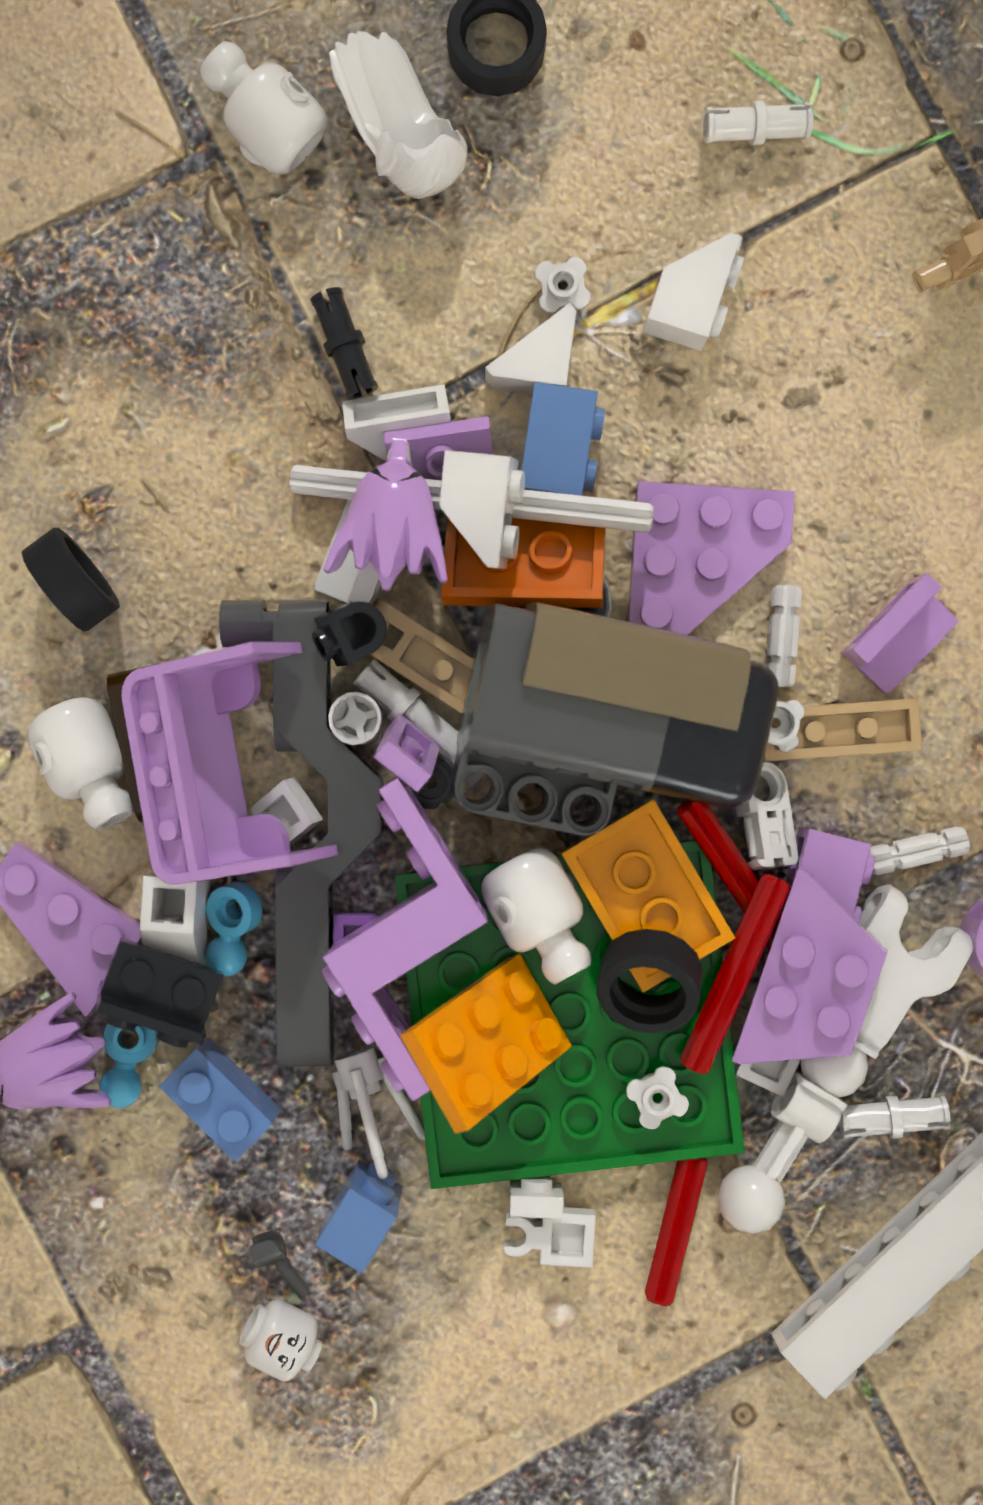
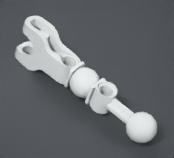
(812, 1106)

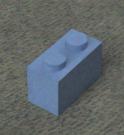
(560, 438)
(221, 1099)
(360, 1216)

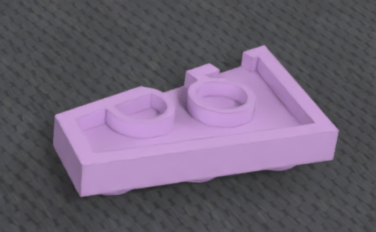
(63, 922)

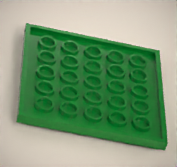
(578, 1106)

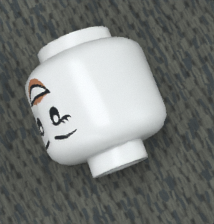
(281, 1340)

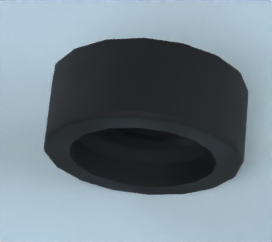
(496, 79)
(70, 579)
(647, 1011)

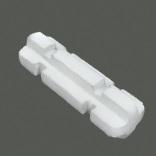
(784, 633)
(920, 850)

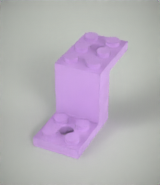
(403, 937)

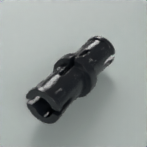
(344, 343)

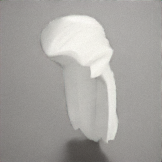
(394, 116)

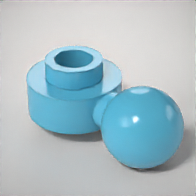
(227, 951)
(122, 1081)

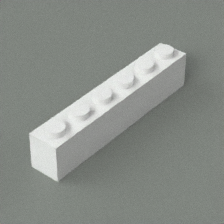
(889, 1278)

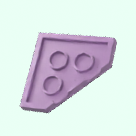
(702, 549)

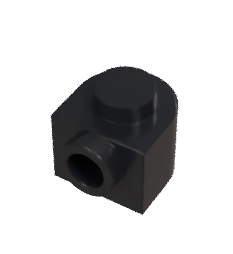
(349, 633)

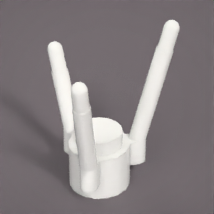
(359, 1076)

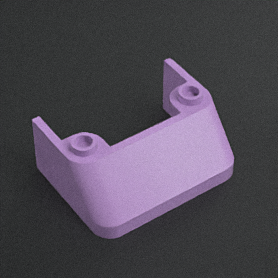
(192, 770)

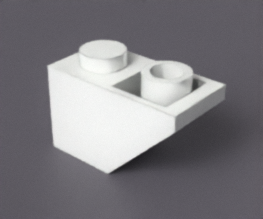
(690, 293)
(480, 500)
(175, 917)

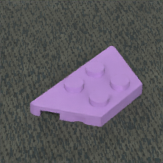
(812, 981)

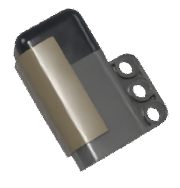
(605, 706)

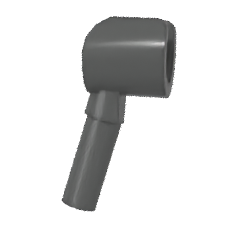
(270, 1249)

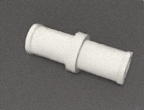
(757, 122)
(895, 1117)

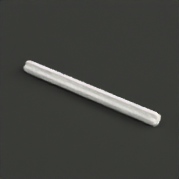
(534, 506)

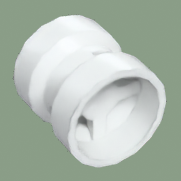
(350, 715)

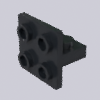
(158, 993)

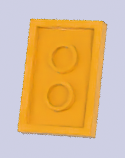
(645, 881)
(486, 1043)

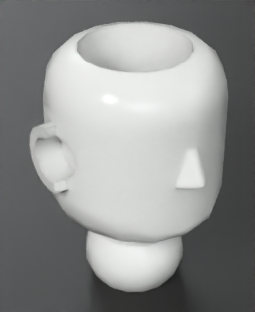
(265, 109)
(82, 759)
(535, 908)

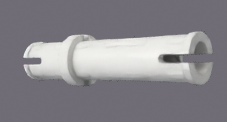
(397, 698)

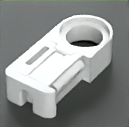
(770, 824)

